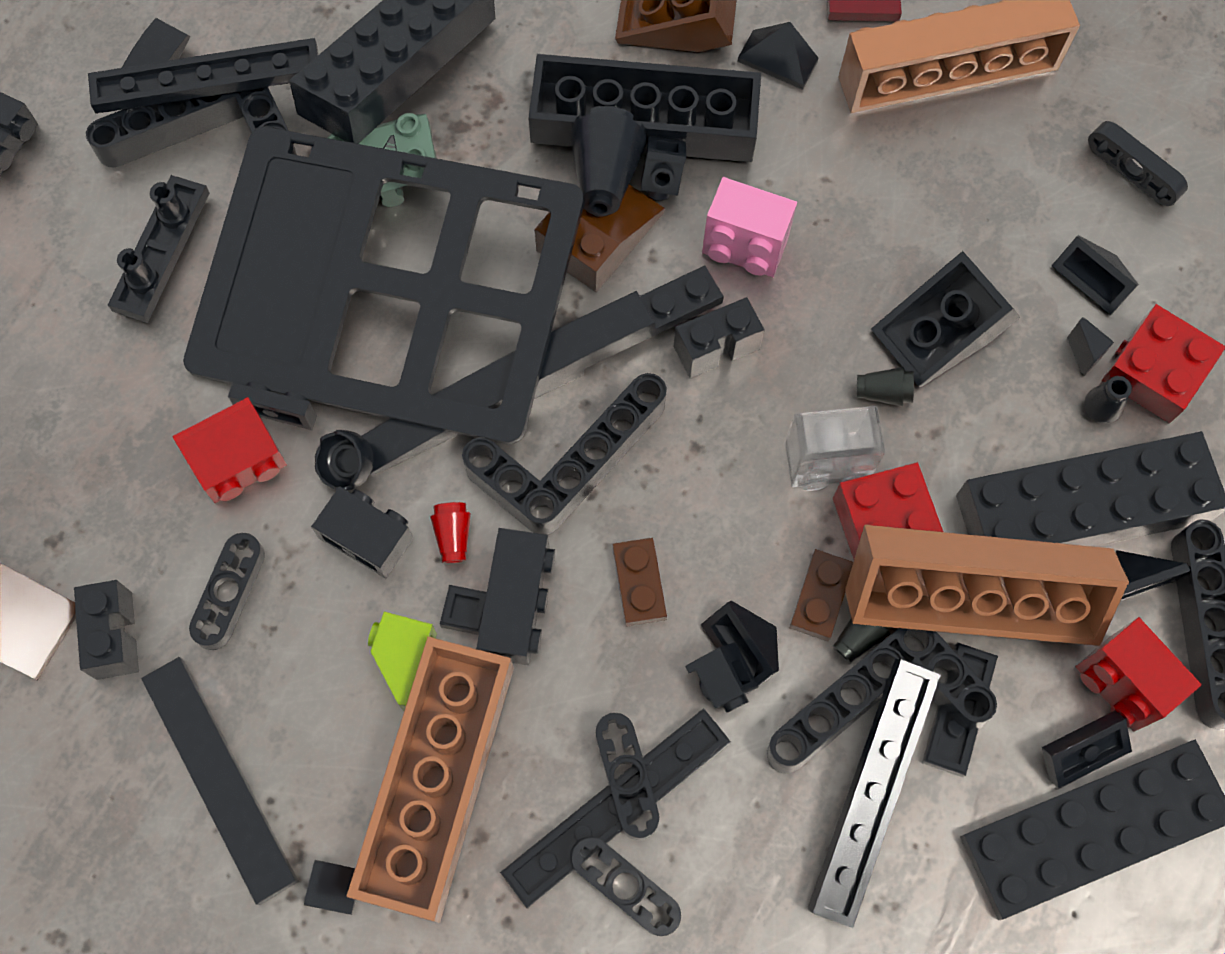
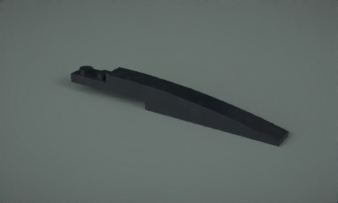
(567, 355)

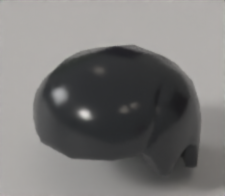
(343, 460)

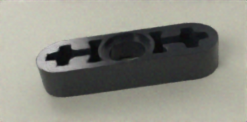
(1154, 178)
(220, 574)
(607, 747)
(658, 896)

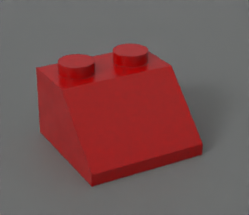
(230, 451)

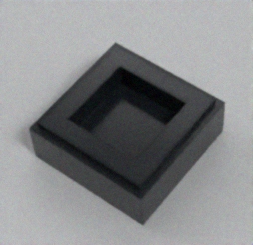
(463, 609)

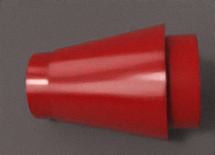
(451, 530)

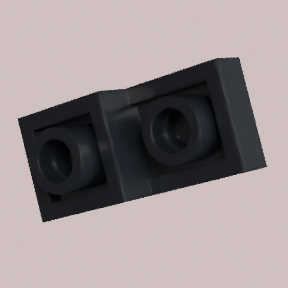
(157, 44)

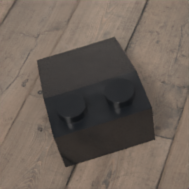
(945, 320)

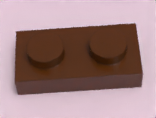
(639, 582)
(821, 595)

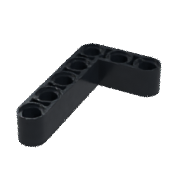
(166, 128)
(572, 464)
(1195, 604)
(871, 688)

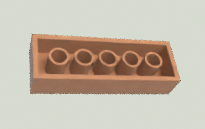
(955, 51)
(984, 585)
(432, 780)

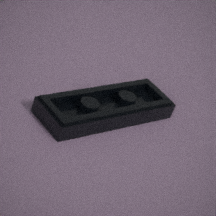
(949, 743)

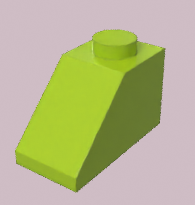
(398, 649)

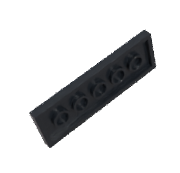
(1096, 829)

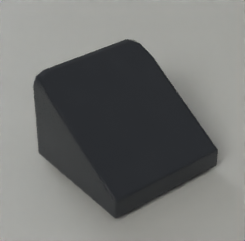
(1088, 344)
(329, 887)

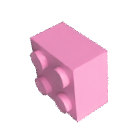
(748, 227)

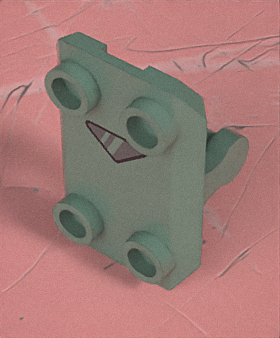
(409, 135)

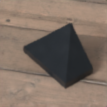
(780, 53)
(1096, 273)
(1148, 572)
(752, 634)

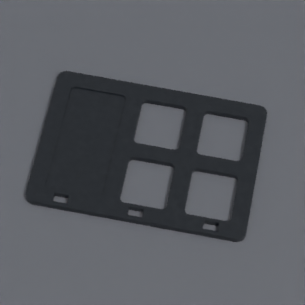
(296, 259)

